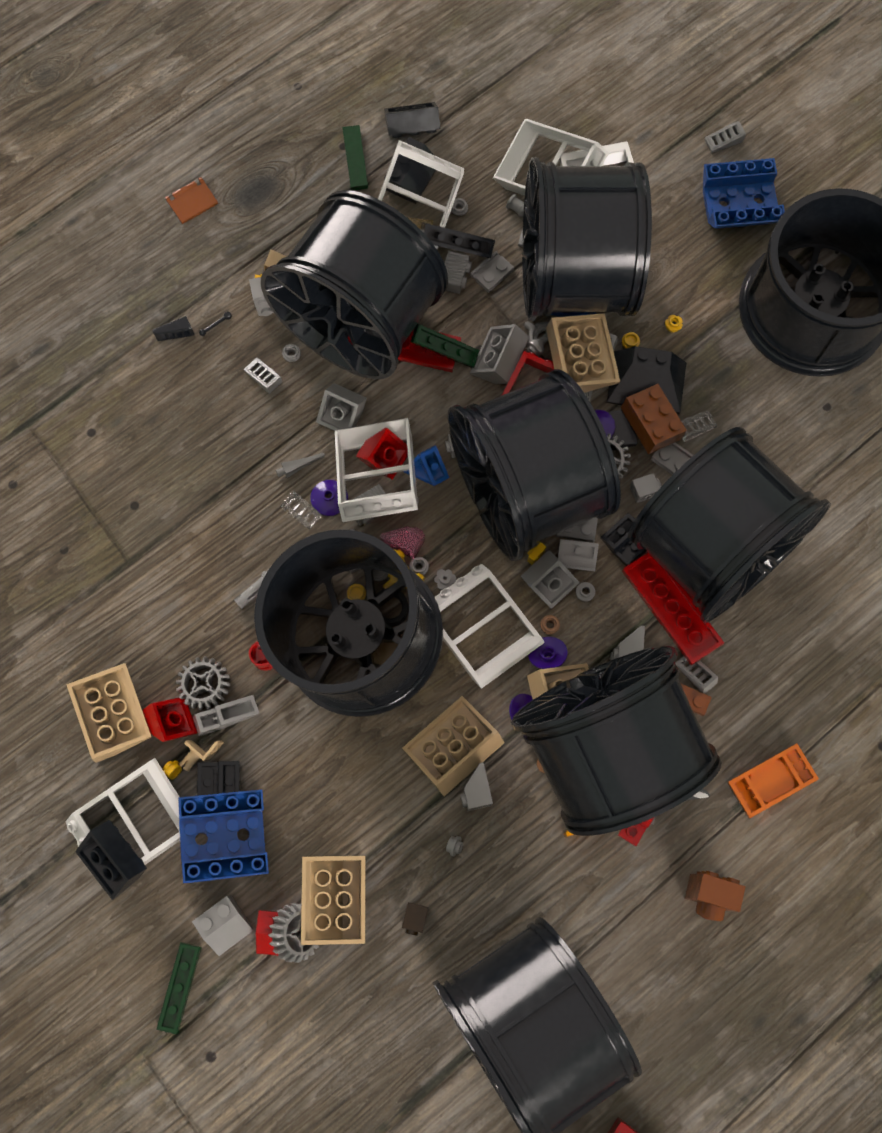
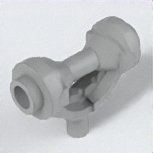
(536, 345)

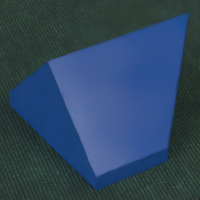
(430, 467)

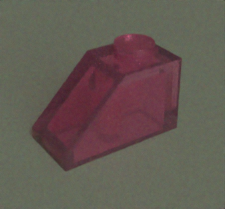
(406, 539)

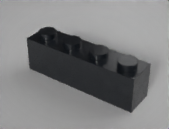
(458, 240)

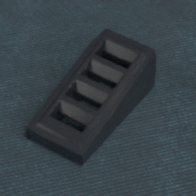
(173, 330)

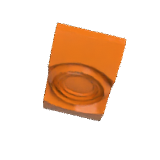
(773, 780)

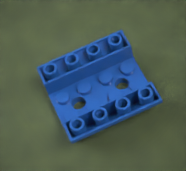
(738, 186)
(220, 819)

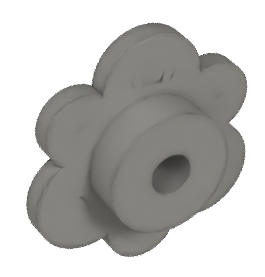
(441, 574)

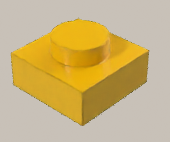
(536, 553)

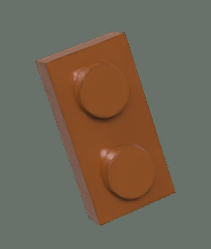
(697, 700)

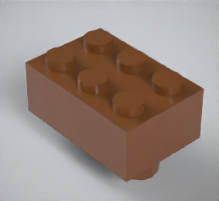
(653, 418)
(714, 894)

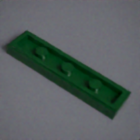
(355, 157)
(444, 346)
(179, 988)

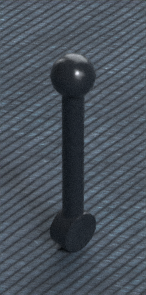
(227, 315)

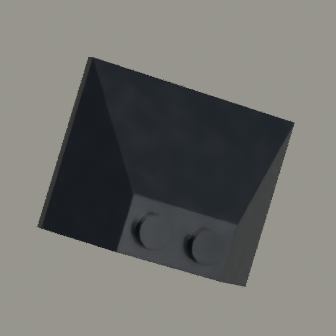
(644, 368)

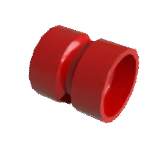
(258, 658)

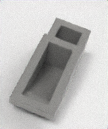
(225, 715)

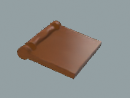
(191, 200)

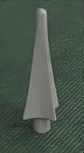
(291, 467)

